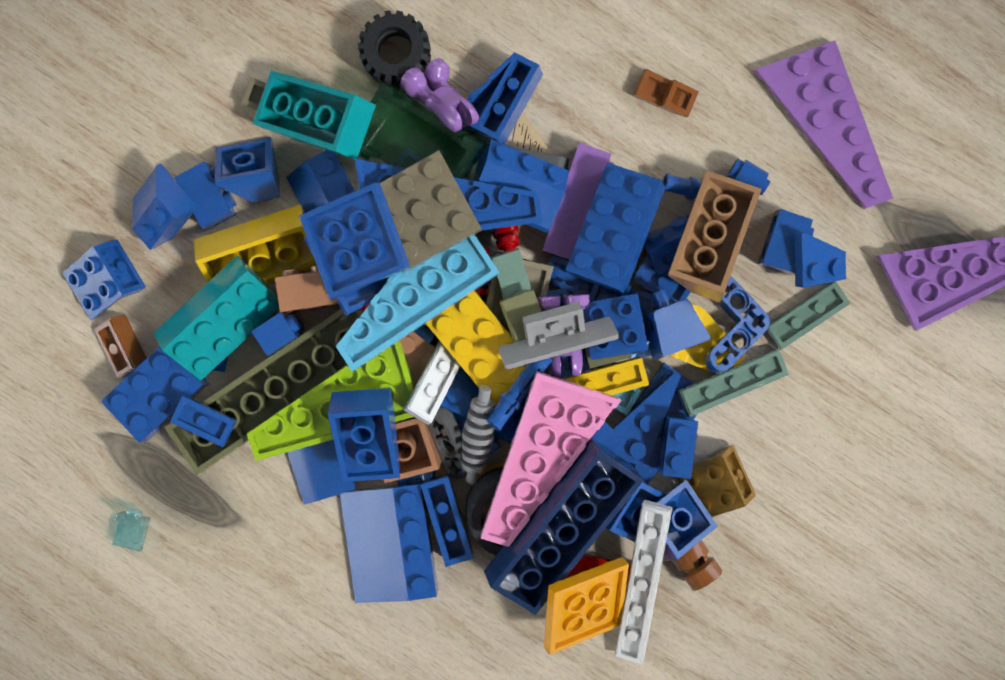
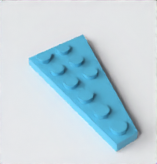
(416, 298)

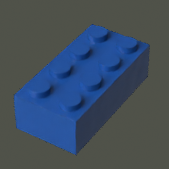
(615, 228)

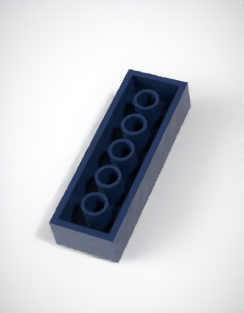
(563, 526)

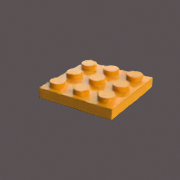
(585, 605)

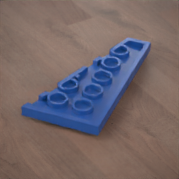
(491, 204)

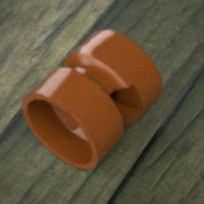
(702, 571)

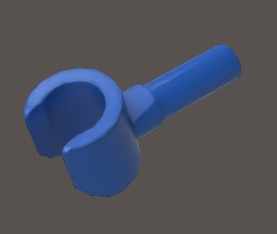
(425, 476)

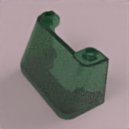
(407, 132)

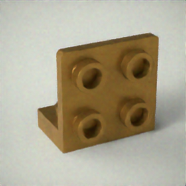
(721, 482)

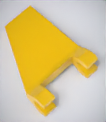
(696, 354)

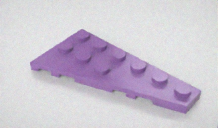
(826, 110)
(944, 277)

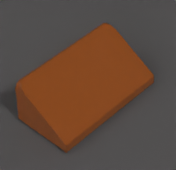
(120, 345)

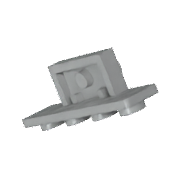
(556, 333)

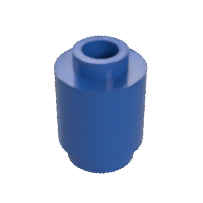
(750, 174)

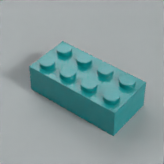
(314, 114)
(217, 318)

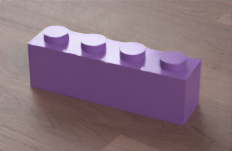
(580, 189)

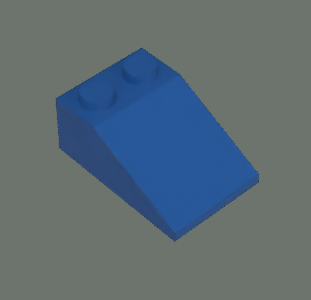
(365, 434)

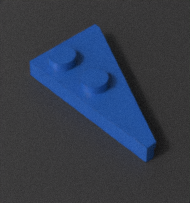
(638, 432)

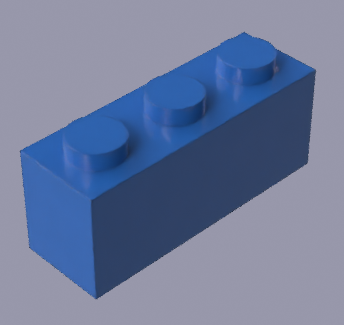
(447, 519)

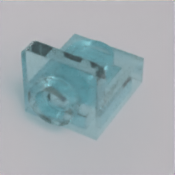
(131, 529)

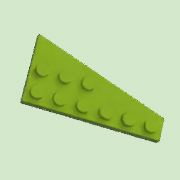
(307, 419)

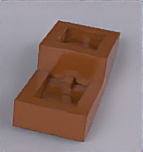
(665, 93)

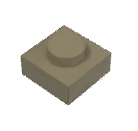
(253, 94)

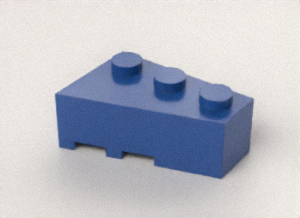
(504, 98)

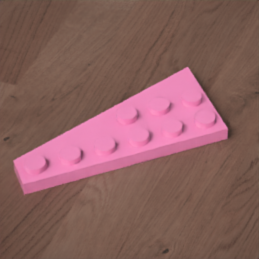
(547, 441)

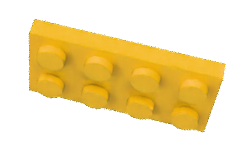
(473, 339)

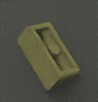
(517, 306)

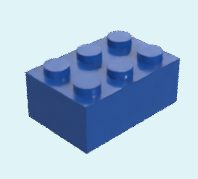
(151, 395)

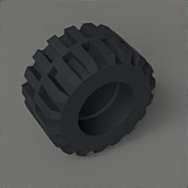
(387, 27)

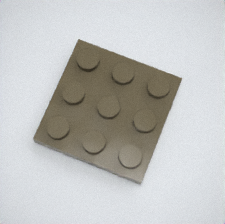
(428, 209)

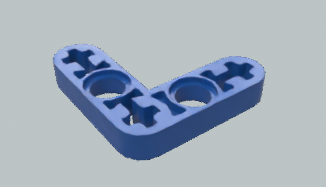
(742, 326)

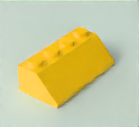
(264, 244)

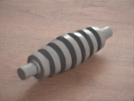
(477, 435)

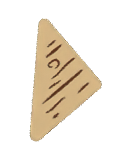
(527, 137)

